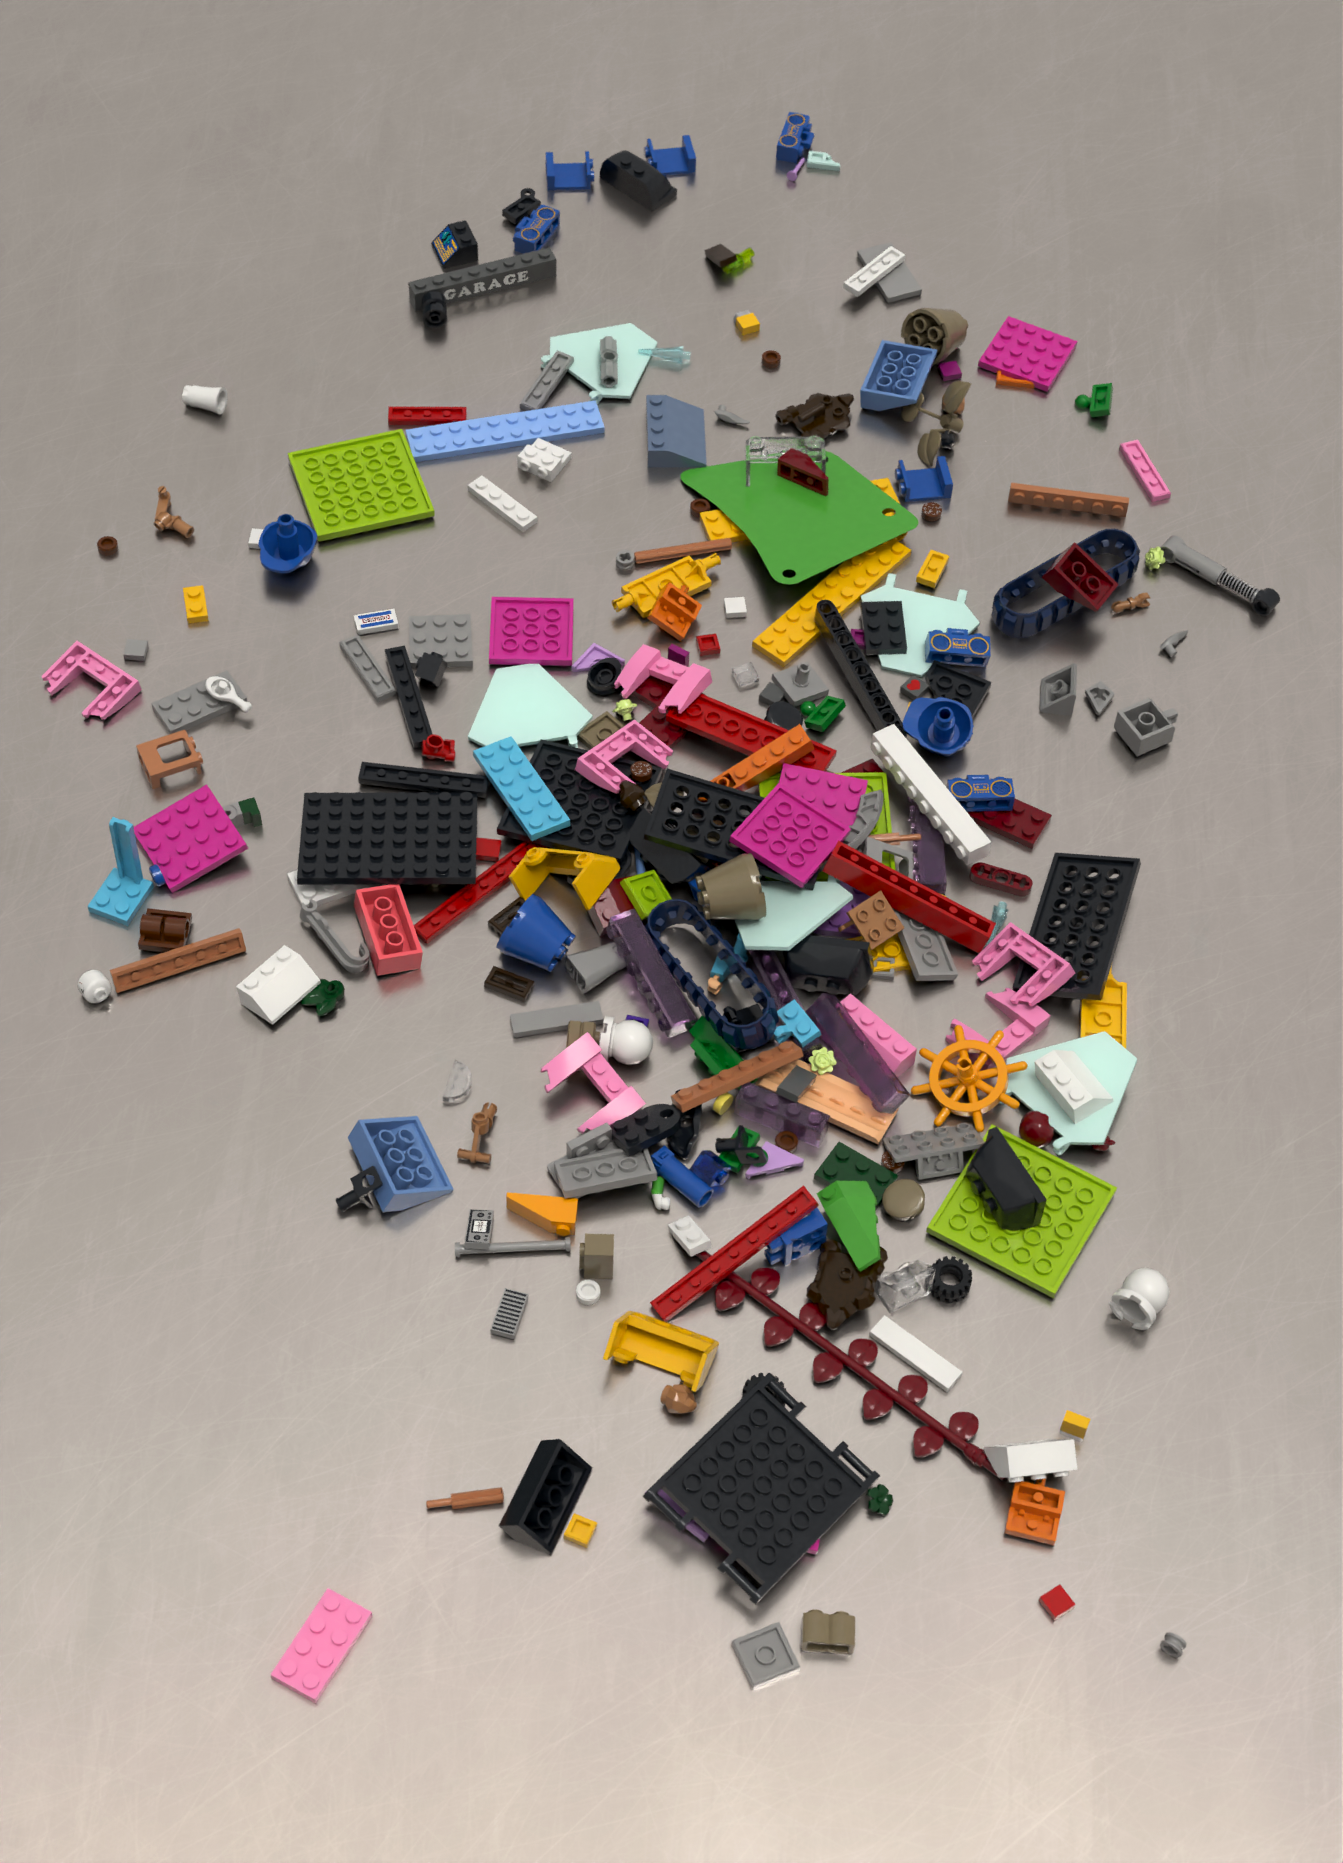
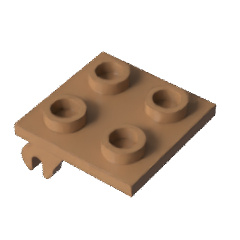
(874, 920)

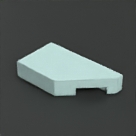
(821, 160)

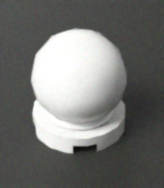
(627, 1041)
(1140, 1297)

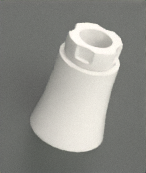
(206, 398)

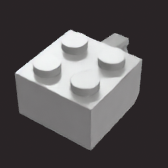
(1145, 726)

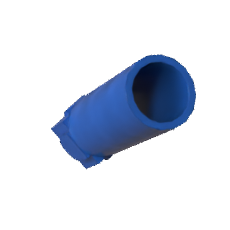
(681, 1177)

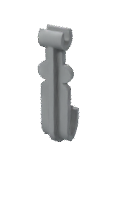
(331, 940)

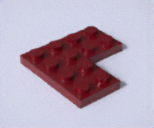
(653, 693)

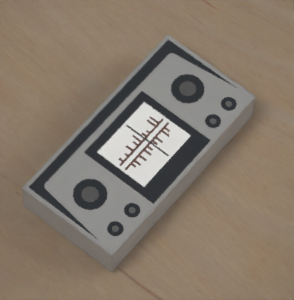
(479, 1229)

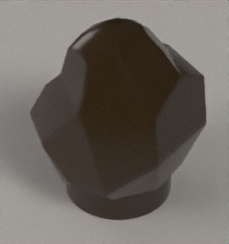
(631, 795)

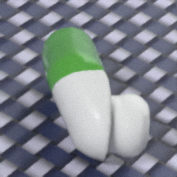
(657, 1193)

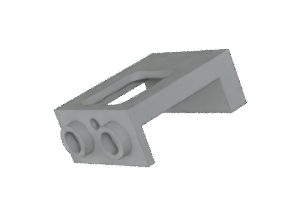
(874, 849)

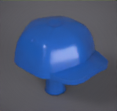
(286, 544)
(939, 725)

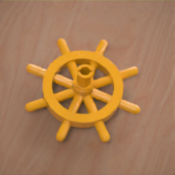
(969, 1078)

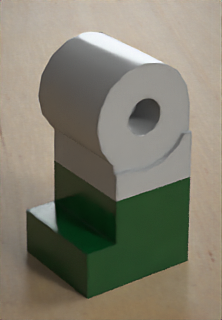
(244, 813)

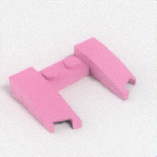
(78, 659)
(687, 681)
(597, 765)
(1013, 941)
(1027, 1024)
(586, 1055)

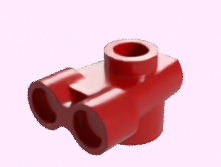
(435, 748)

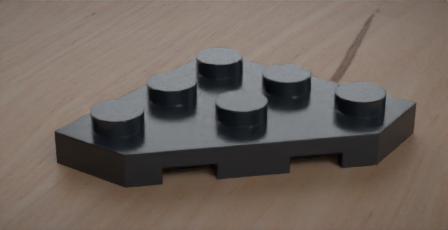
(957, 685)

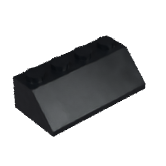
(546, 1495)

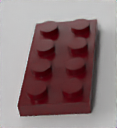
(1021, 824)

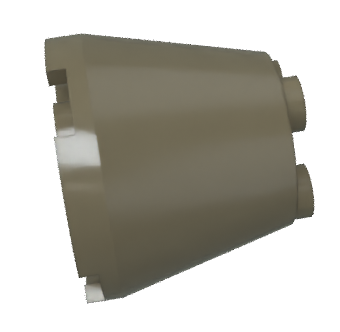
(935, 330)
(732, 890)

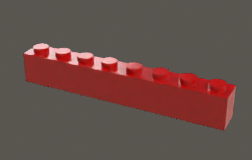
(909, 897)

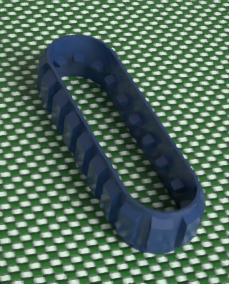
(1028, 624)
(740, 1036)

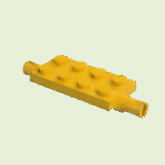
(645, 590)
(1107, 1014)

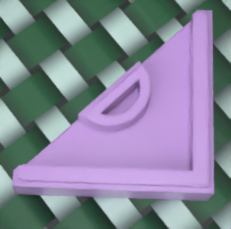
(592, 656)
(777, 1161)

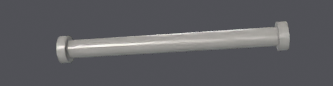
(516, 1246)

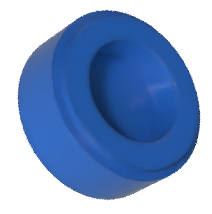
(157, 875)

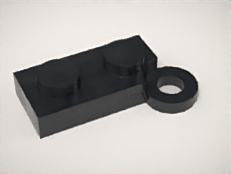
(522, 207)

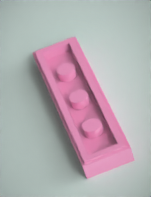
(1145, 470)

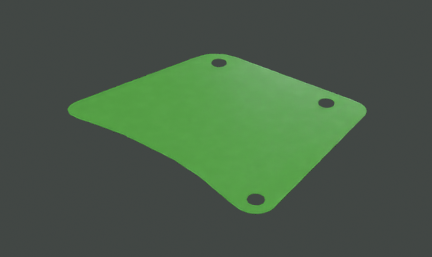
(797, 525)

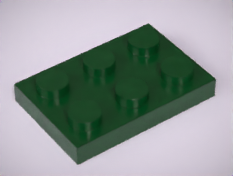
(849, 1165)

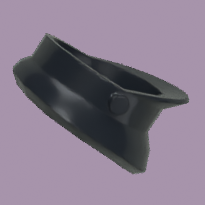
(603, 676)
(784, 715)

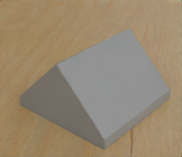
(1059, 691)

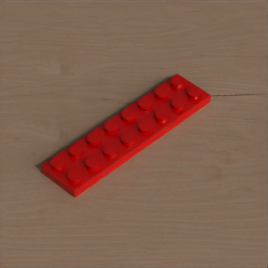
(740, 730)

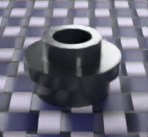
(948, 440)

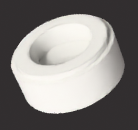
(588, 1292)

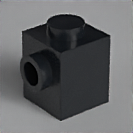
(431, 668)

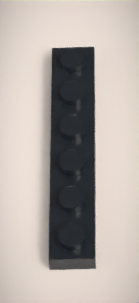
(408, 694)
(422, 779)

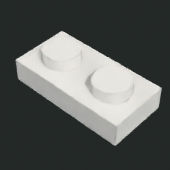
(689, 1236)

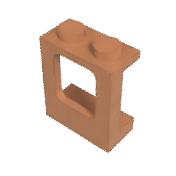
(153, 764)

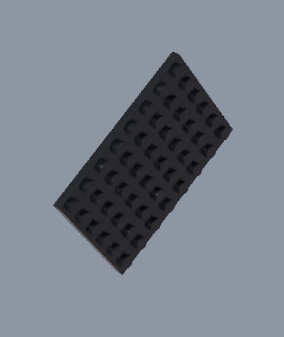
(388, 838)

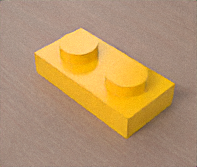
(932, 568)
(195, 604)

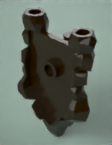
(819, 415)
(840, 1285)

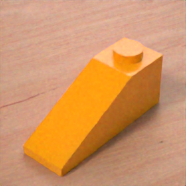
(548, 1212)

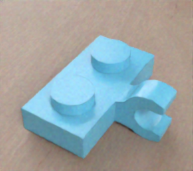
(795, 1023)

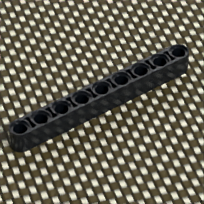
(856, 667)

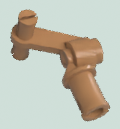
(165, 521)
(480, 1125)

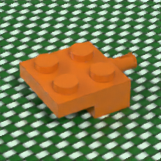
(674, 610)
(1035, 1511)

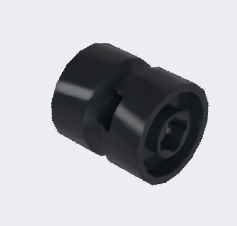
(434, 309)

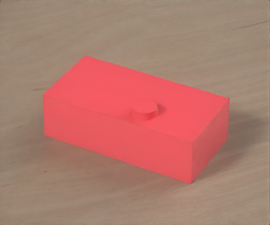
(388, 929)

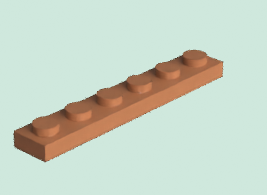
(1068, 499)
(178, 960)
(736, 1076)

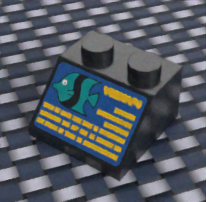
(455, 245)

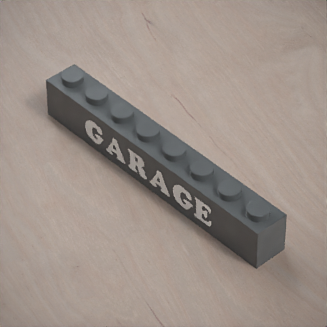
(486, 277)

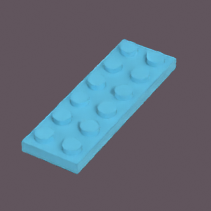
(521, 788)

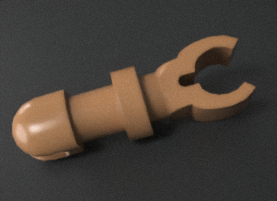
(1139, 601)

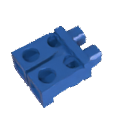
(798, 1240)

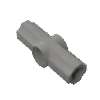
(608, 361)

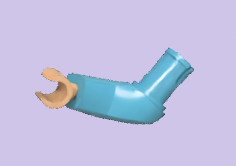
(721, 969)

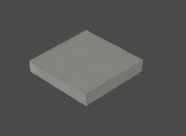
(765, 1655)

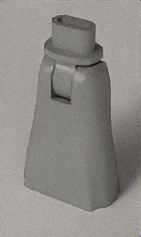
(594, 965)

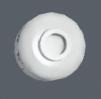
(94, 986)

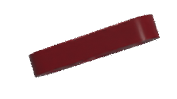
(1017, 879)

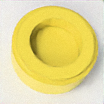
(723, 1103)

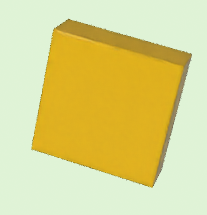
(580, 1530)

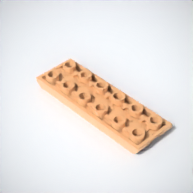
(839, 1099)

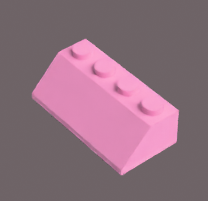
(890, 1045)

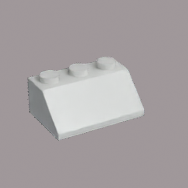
(277, 985)
(1071, 1084)
(1033, 1459)

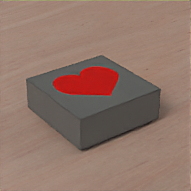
(914, 687)

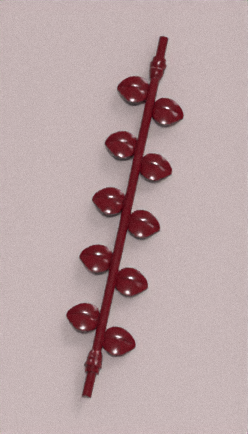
(860, 1355)

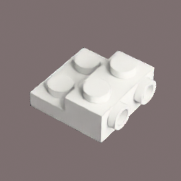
(543, 459)

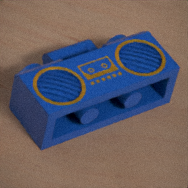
(793, 136)
(535, 231)
(957, 648)
(982, 794)

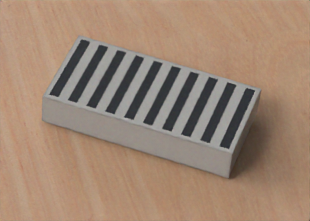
(509, 1313)

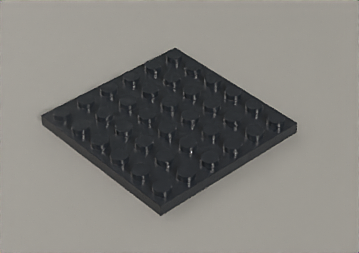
(595, 814)

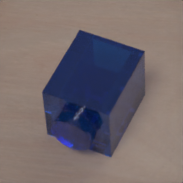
(710, 1168)

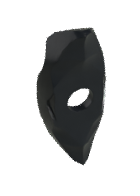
(685, 1137)

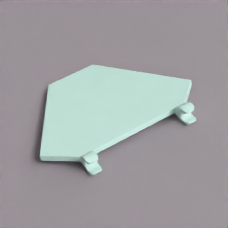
(586, 352)
(921, 615)
(529, 707)
(792, 913)
(1106, 1061)

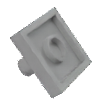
(800, 684)

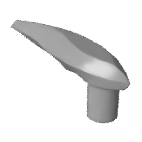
(729, 417)
(1172, 640)

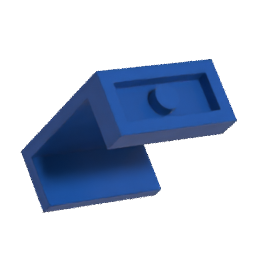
(672, 160)
(569, 175)
(925, 483)

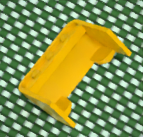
(592, 871)
(662, 1346)

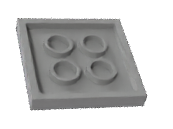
(443, 635)

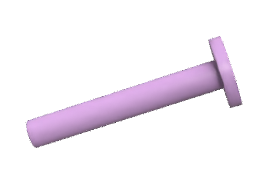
(791, 175)

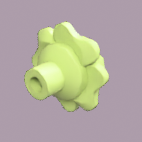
(1154, 558)
(624, 708)
(822, 1060)

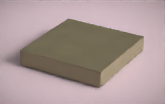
(599, 730)

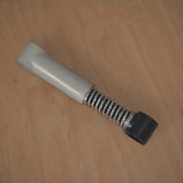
(1176, 551)

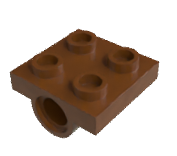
(164, 930)

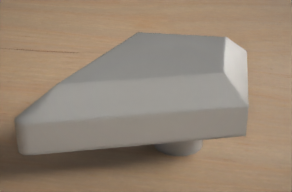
(1099, 696)

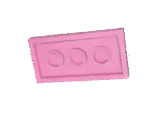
(321, 1645)

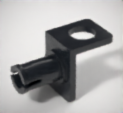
(739, 1146)
(359, 1192)

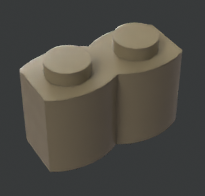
(828, 1632)

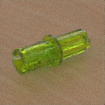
(741, 259)

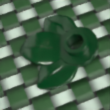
(325, 996)

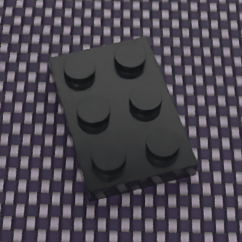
(883, 627)

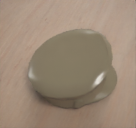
(903, 1199)

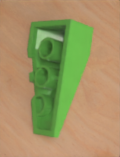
(853, 1215)

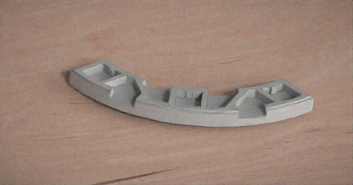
(867, 817)

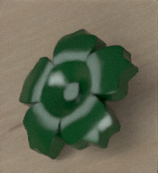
(880, 1499)

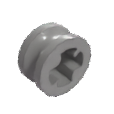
(625, 560)
(1173, 1644)

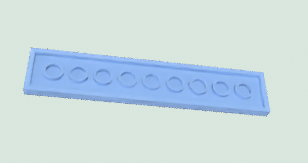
(504, 431)

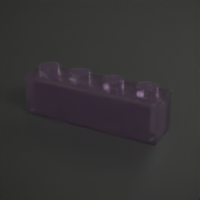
(781, 1114)

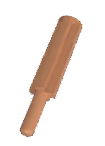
(894, 838)
(470, 1499)

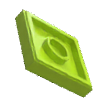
(645, 892)

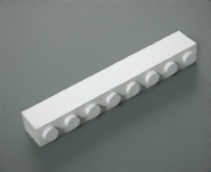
(930, 794)

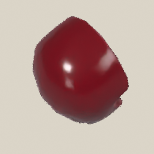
(1036, 1129)

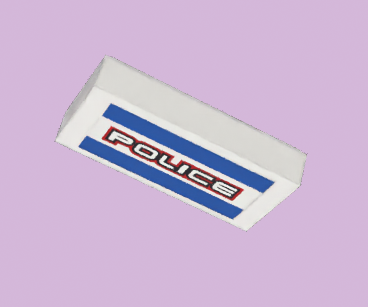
(376, 621)

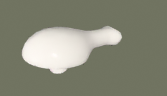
(224, 691)

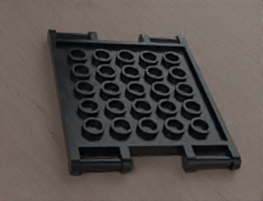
(762, 1486)

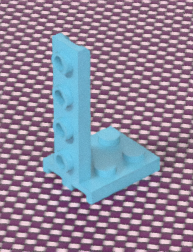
(124, 887)

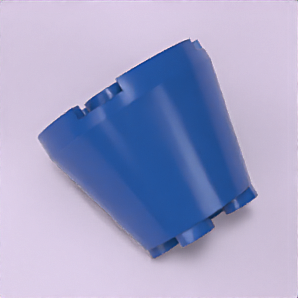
(536, 935)

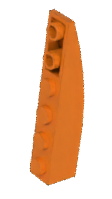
(766, 761)

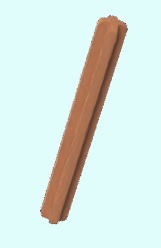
(682, 550)

